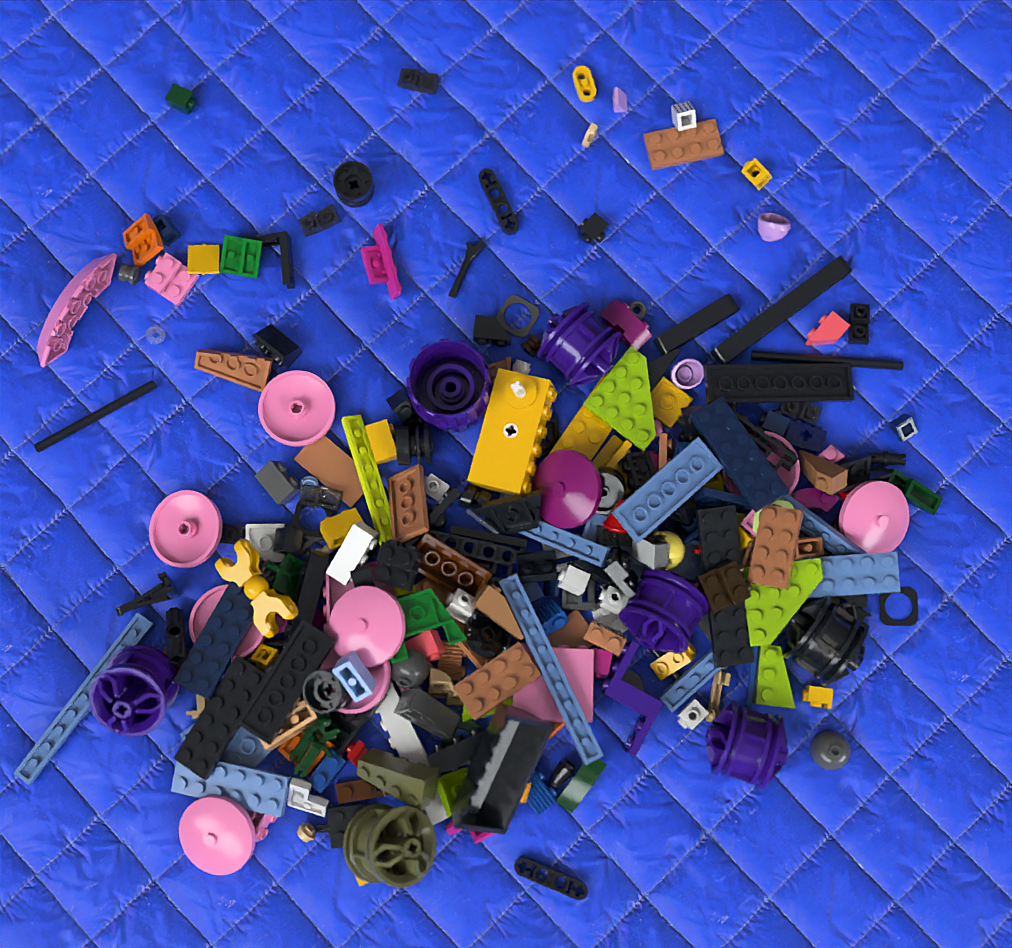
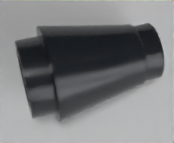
(562, 773)

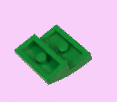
(240, 256)

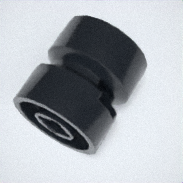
(473, 496)

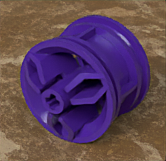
(579, 345)
(664, 611)
(116, 695)
(746, 745)

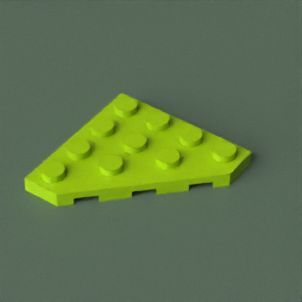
(625, 400)
(773, 607)

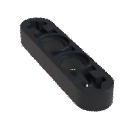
(499, 201)
(552, 874)

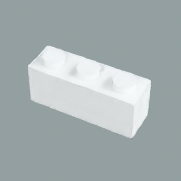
(353, 552)

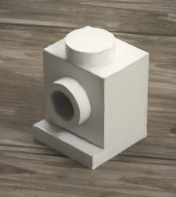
(610, 604)

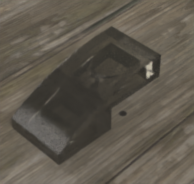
(321, 496)

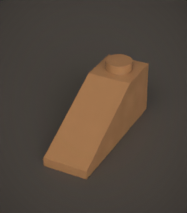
(822, 473)
(496, 608)

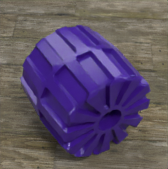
(446, 365)

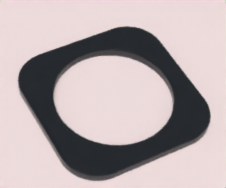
(295, 522)
(911, 620)

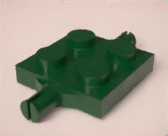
(286, 575)

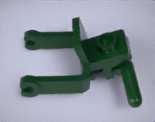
(327, 731)

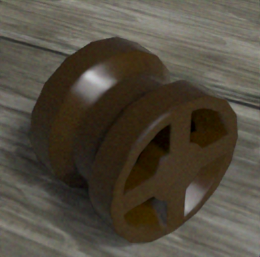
(531, 346)

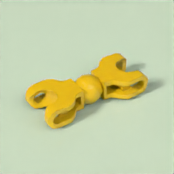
(265, 601)

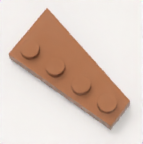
(238, 368)

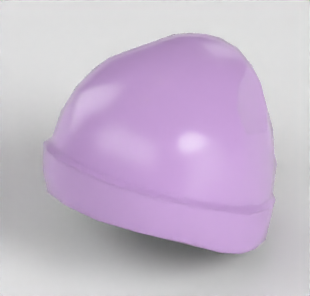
(772, 226)
(687, 373)

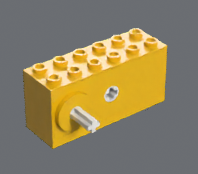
(512, 433)

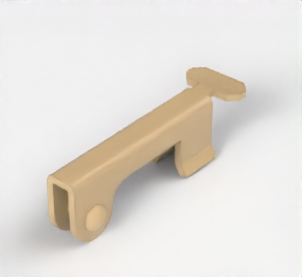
(719, 680)

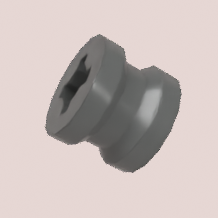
(129, 274)

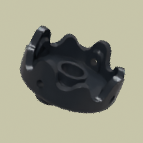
(478, 643)

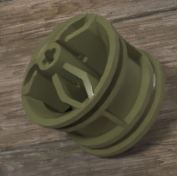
(390, 854)

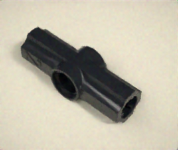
(175, 636)

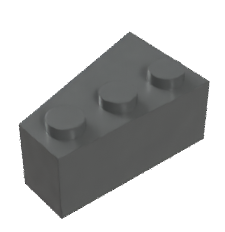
(427, 713)

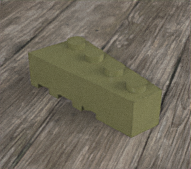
(399, 777)

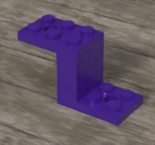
(631, 698)

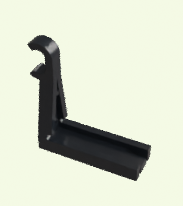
(283, 240)
(160, 593)

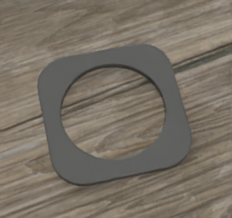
(533, 310)

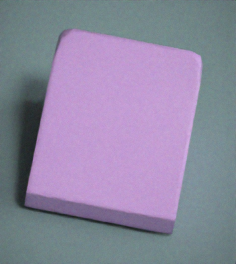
(619, 100)

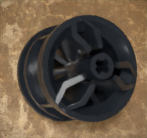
(826, 640)

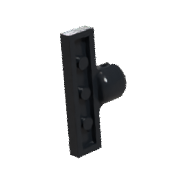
(436, 515)

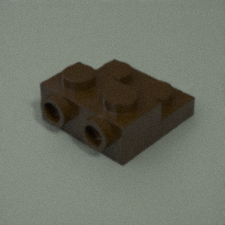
(724, 585)

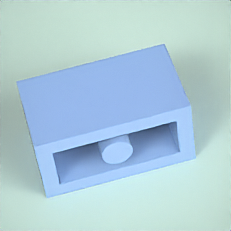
(354, 676)

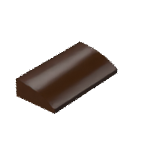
(450, 566)

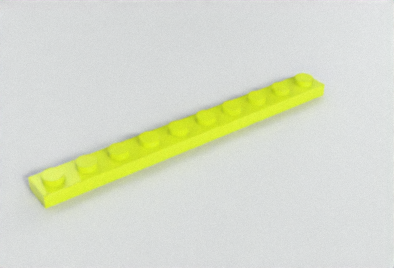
(370, 482)

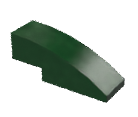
(915, 492)
(580, 784)

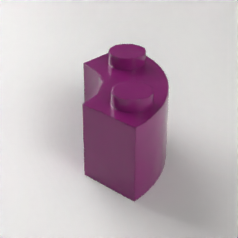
(621, 319)
(815, 500)

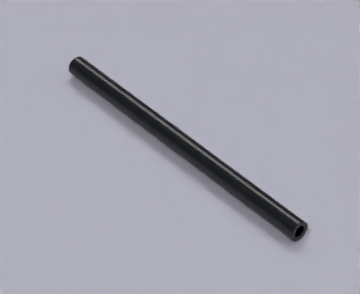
(820, 359)

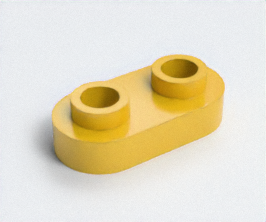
(584, 85)

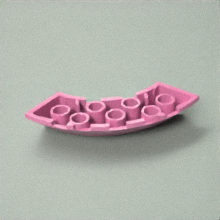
(71, 306)

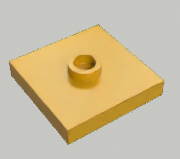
(668, 401)

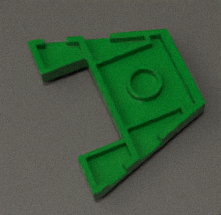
(423, 613)

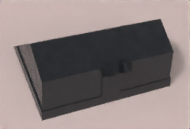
(500, 770)

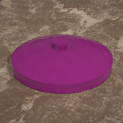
(568, 487)

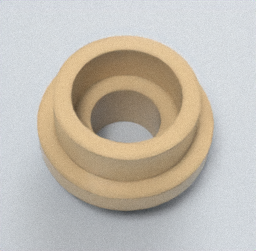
(306, 832)

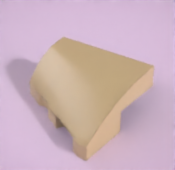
(441, 686)

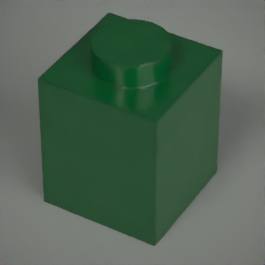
(181, 99)

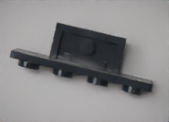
(860, 471)

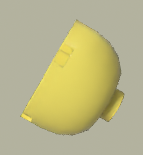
(676, 549)

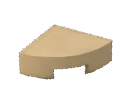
(590, 135)

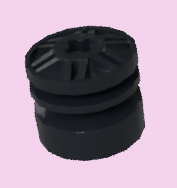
(352, 174)
(413, 444)
(321, 696)

